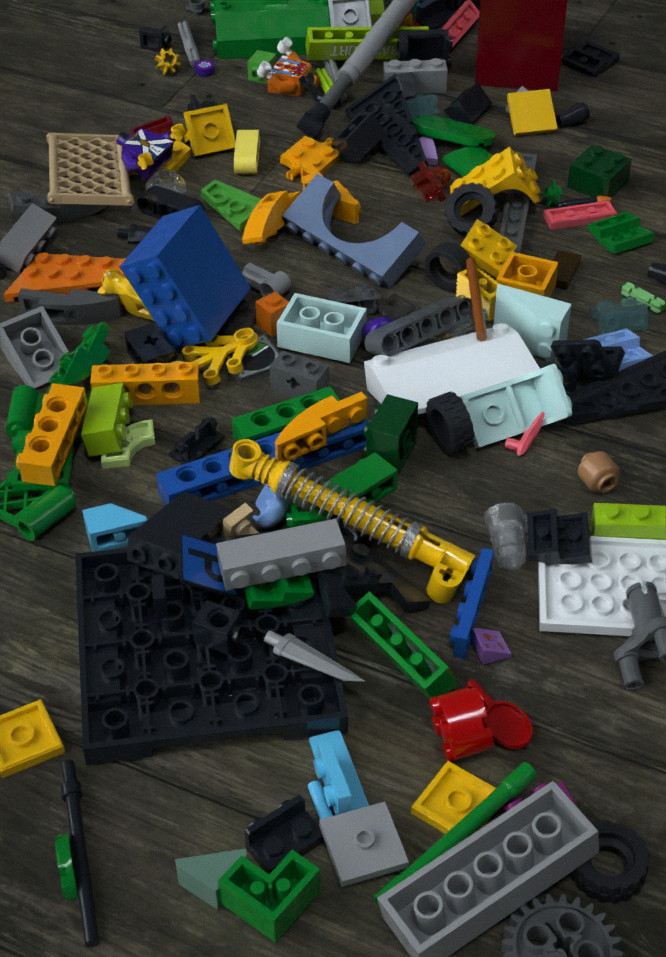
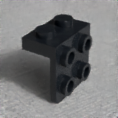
(589, 357)

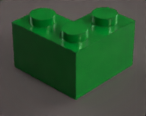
(272, 899)

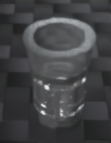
(507, 534)

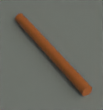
(476, 300)

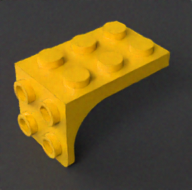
(500, 173)

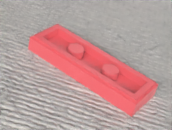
(578, 214)

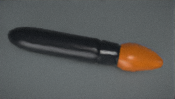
(583, 201)

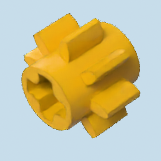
(168, 55)

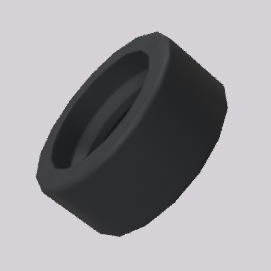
(437, 273)

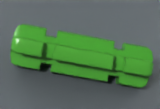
(641, 295)

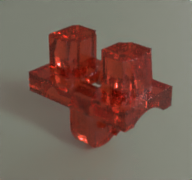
(428, 184)

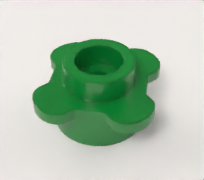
(552, 194)

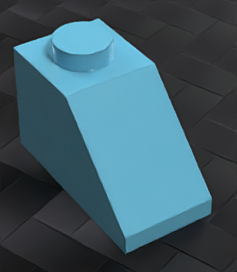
(110, 526)

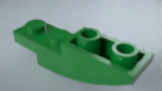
(78, 365)

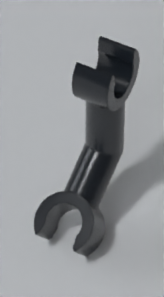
(312, 88)

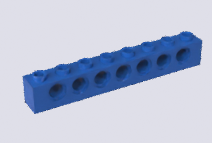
(213, 480)

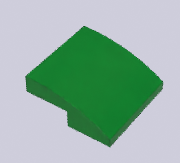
(466, 159)
(620, 232)
(279, 592)

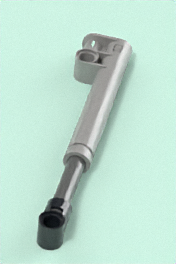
(356, 65)

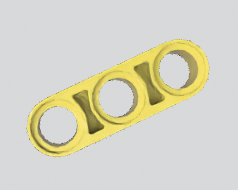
(246, 152)

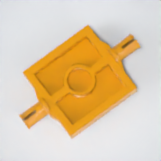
(319, 154)

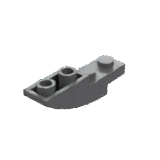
(21, 201)
(73, 309)

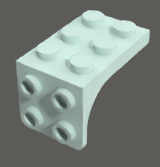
(514, 405)

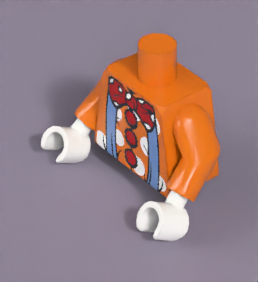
(286, 72)

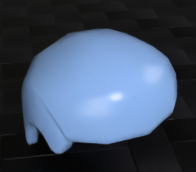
(271, 507)

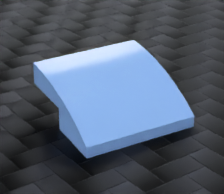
(630, 343)

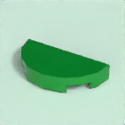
(66, 866)

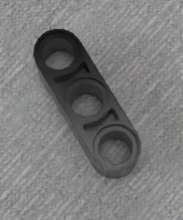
(162, 201)

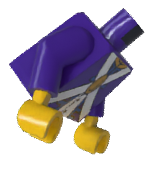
(148, 151)

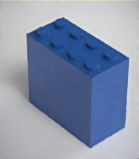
(186, 277)

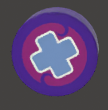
(204, 67)

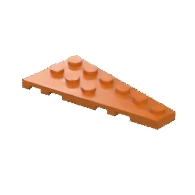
(62, 274)

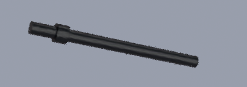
(71, 794)

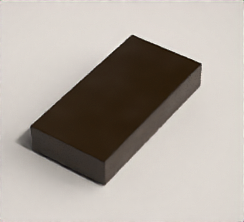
(567, 267)

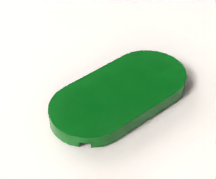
(453, 131)

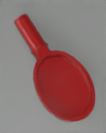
(507, 721)

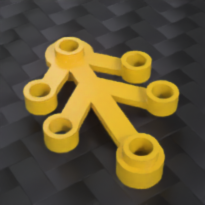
(242, 341)

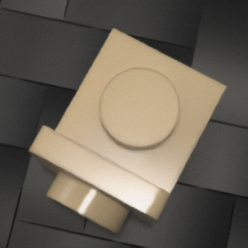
(238, 522)

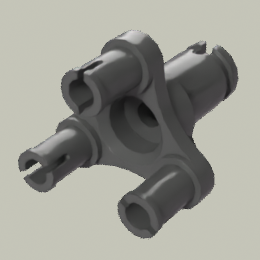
(647, 636)

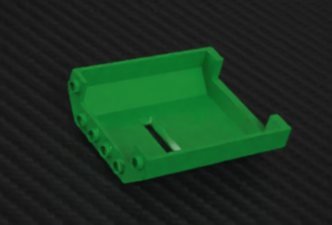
(262, 24)

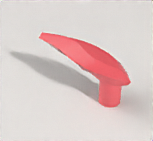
(528, 437)

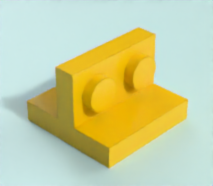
(209, 130)

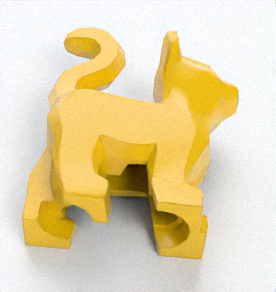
(116, 283)

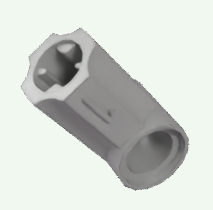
(266, 281)

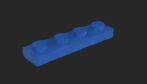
(469, 611)

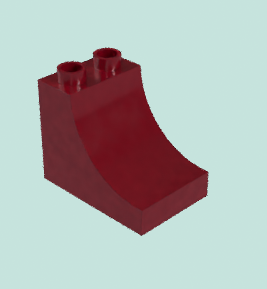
(520, 43)

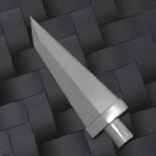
(298, 651)

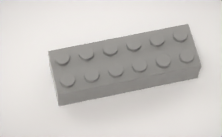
(489, 874)

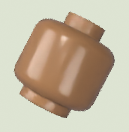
(599, 472)

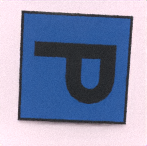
(200, 566)

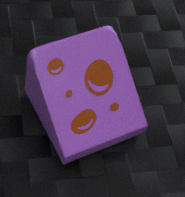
(489, 645)

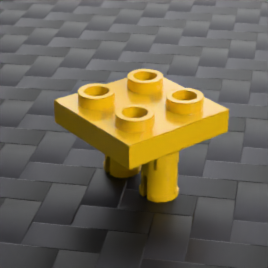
(487, 247)

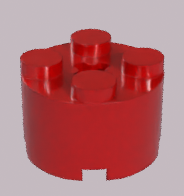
(462, 723)

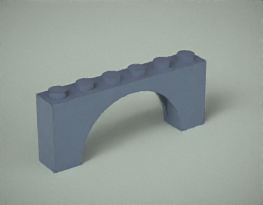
(380, 259)

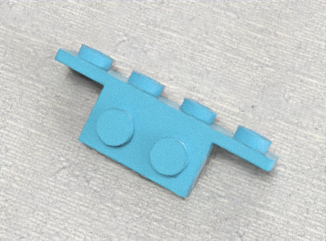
(338, 773)

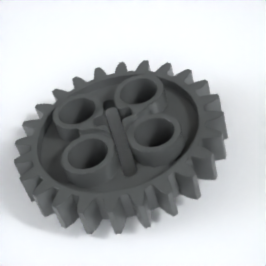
(589, 940)

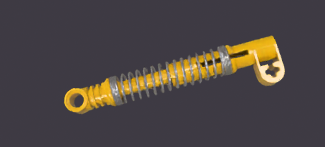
(410, 539)

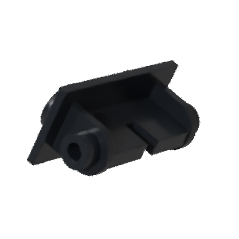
(197, 443)

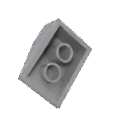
(32, 346)

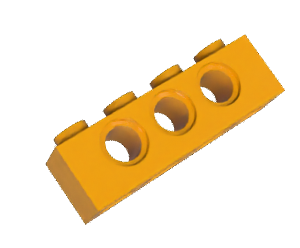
(153, 382)
(52, 434)

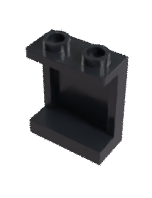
(424, 45)

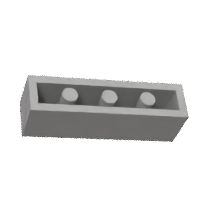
(281, 554)

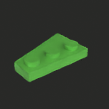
(230, 202)

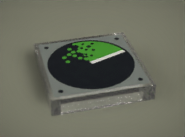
(256, 361)

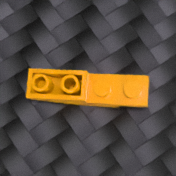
(346, 208)
(267, 217)
(310, 428)

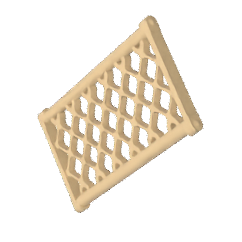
(62, 195)

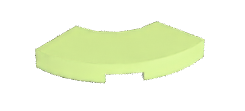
(138, 436)

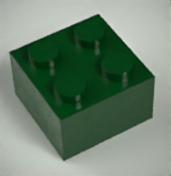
(599, 172)
(392, 430)

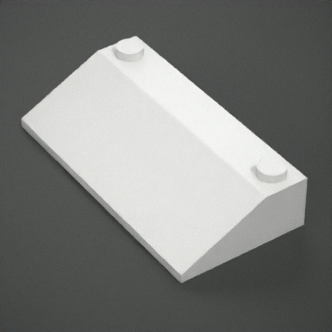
(450, 365)

